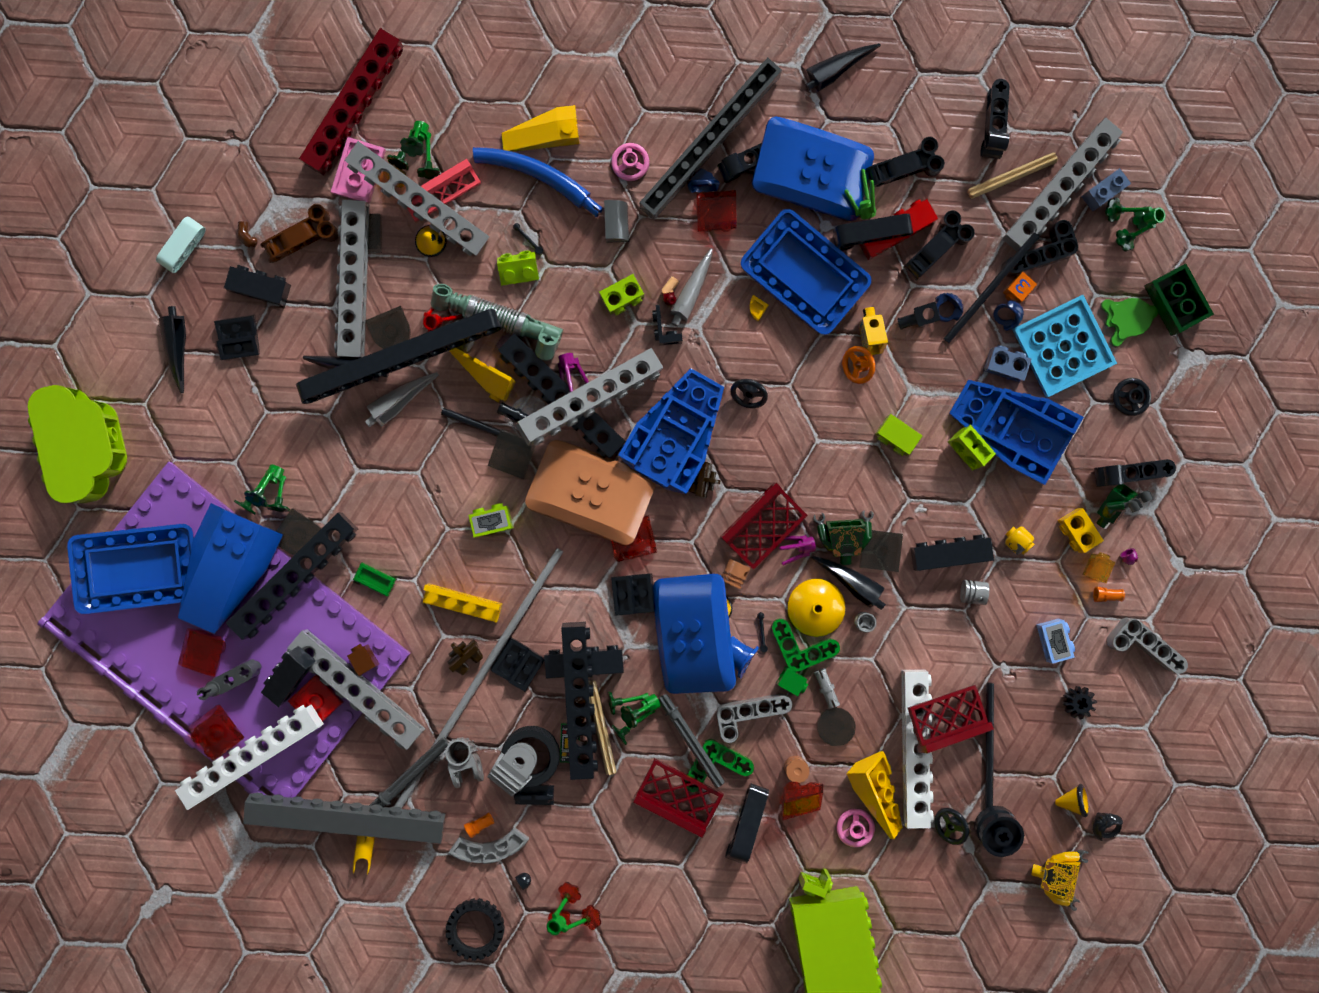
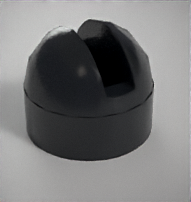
(523, 880)

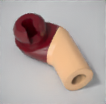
(668, 293)

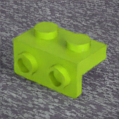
(517, 268)
(816, 886)

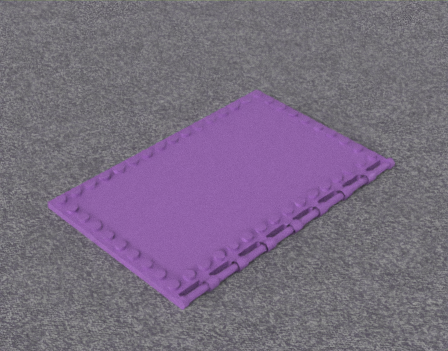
(149, 642)

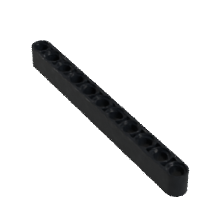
(398, 356)

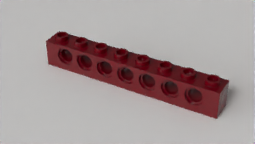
(381, 42)

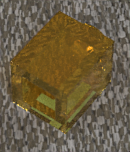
(1099, 567)

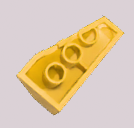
(547, 130)
(492, 380)
(873, 786)

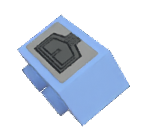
(1056, 640)

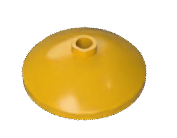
(802, 607)

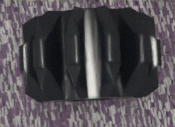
(1082, 695)

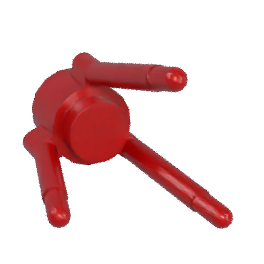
(434, 321)

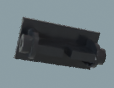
(535, 795)

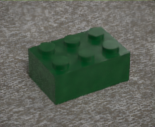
(1178, 299)

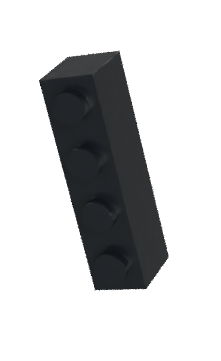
(952, 553)
(602, 661)

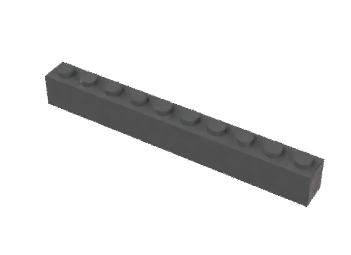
(710, 139)
(344, 818)

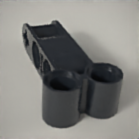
(996, 140)
(907, 164)
(735, 165)
(940, 244)
(1116, 474)

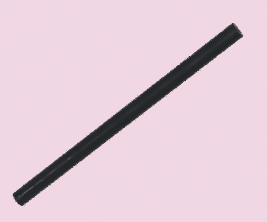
(991, 287)
(989, 746)

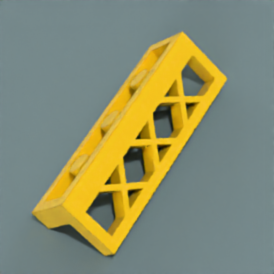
(462, 602)

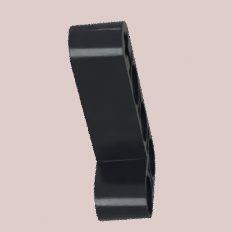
(872, 231)
(1056, 249)
(748, 824)

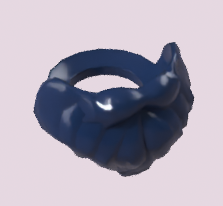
(703, 181)
(957, 302)
(1009, 324)

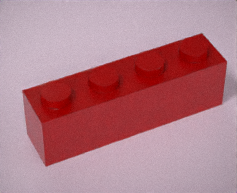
(921, 217)

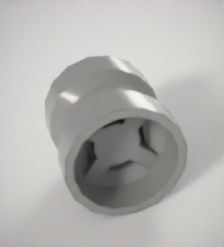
(868, 621)

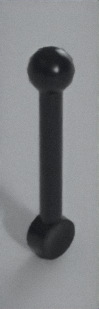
(538, 249)
(763, 647)

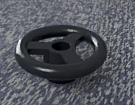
(750, 390)
(1139, 396)
(953, 823)

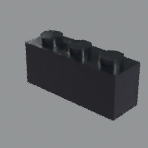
(257, 285)
(287, 675)

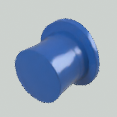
(742, 655)

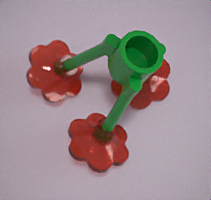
(560, 921)

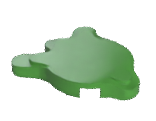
(1128, 318)

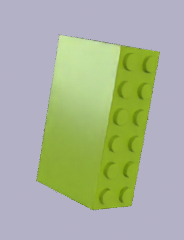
(835, 942)

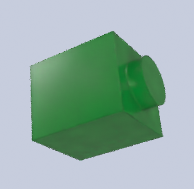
(792, 681)

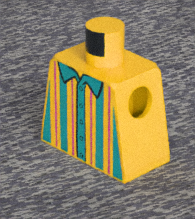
(873, 332)

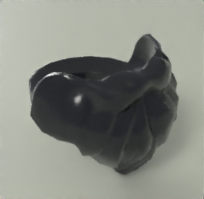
(1103, 821)

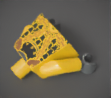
(1061, 877)

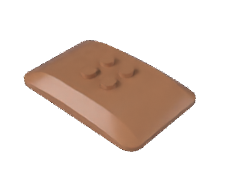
(590, 492)

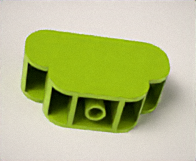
(75, 443)

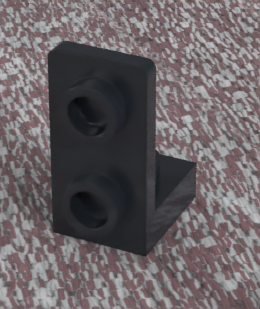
(671, 337)

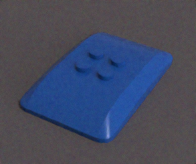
(811, 167)
(805, 272)
(129, 567)
(694, 634)

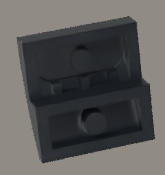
(237, 337)
(633, 594)
(517, 664)

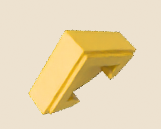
(757, 307)

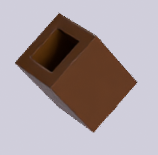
(362, 659)

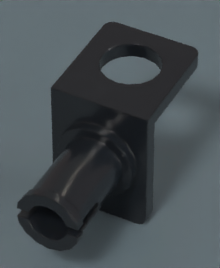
(917, 317)

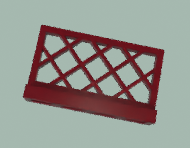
(752, 513)
(950, 736)
(673, 813)

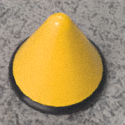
(430, 242)
(1074, 801)

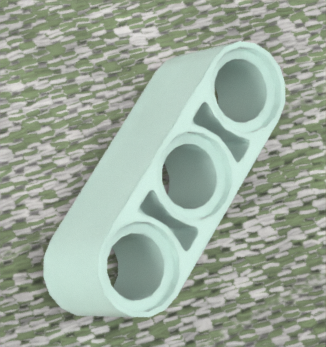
(180, 244)

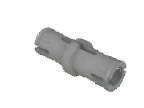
(827, 688)

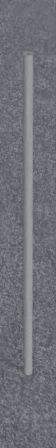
(486, 666)

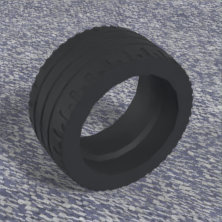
(551, 743)

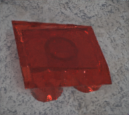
(716, 211)
(643, 544)
(201, 651)
(215, 732)
(800, 799)

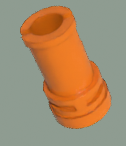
(1103, 594)
(476, 826)

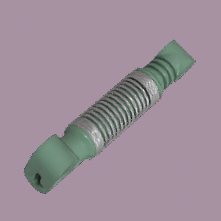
(510, 320)

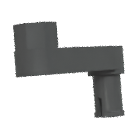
(222, 684)

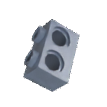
(1106, 189)
(1006, 369)

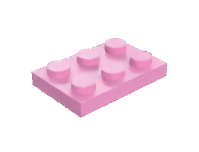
(350, 184)

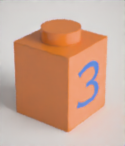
(1019, 288)

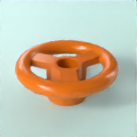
(860, 364)

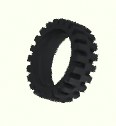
(463, 949)

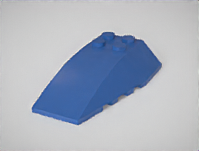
(1018, 427)
(675, 433)
(224, 566)

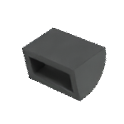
(616, 221)

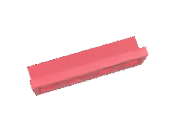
(445, 179)

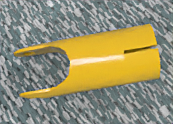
(364, 850)

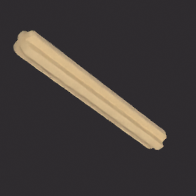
(1012, 175)
(602, 733)

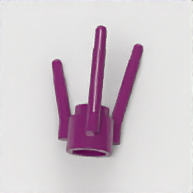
(566, 365)
(805, 545)

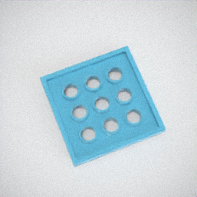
(1094, 341)

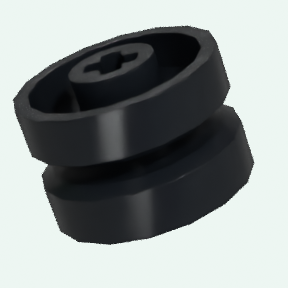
(999, 831)

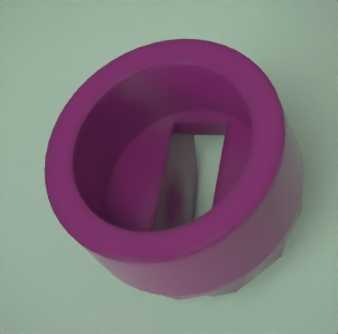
(1129, 556)

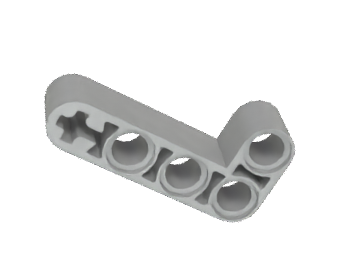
(1151, 647)
(754, 713)

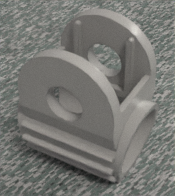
(455, 766)
(510, 774)

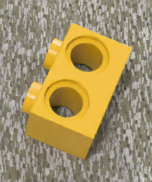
(1083, 527)

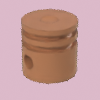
(735, 573)
(796, 769)

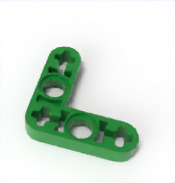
(796, 653)
(717, 756)

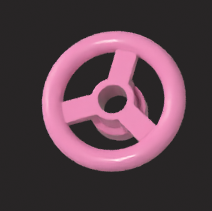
(629, 154)
(858, 834)

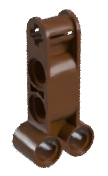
(300, 235)

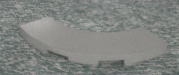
(490, 851)

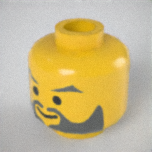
(1019, 540)

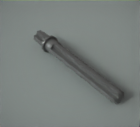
(691, 740)
(384, 798)

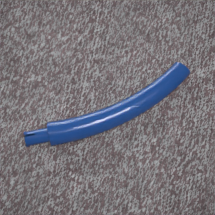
(554, 178)

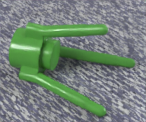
(867, 207)

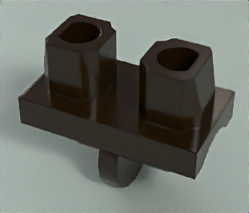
(705, 481)
(461, 654)

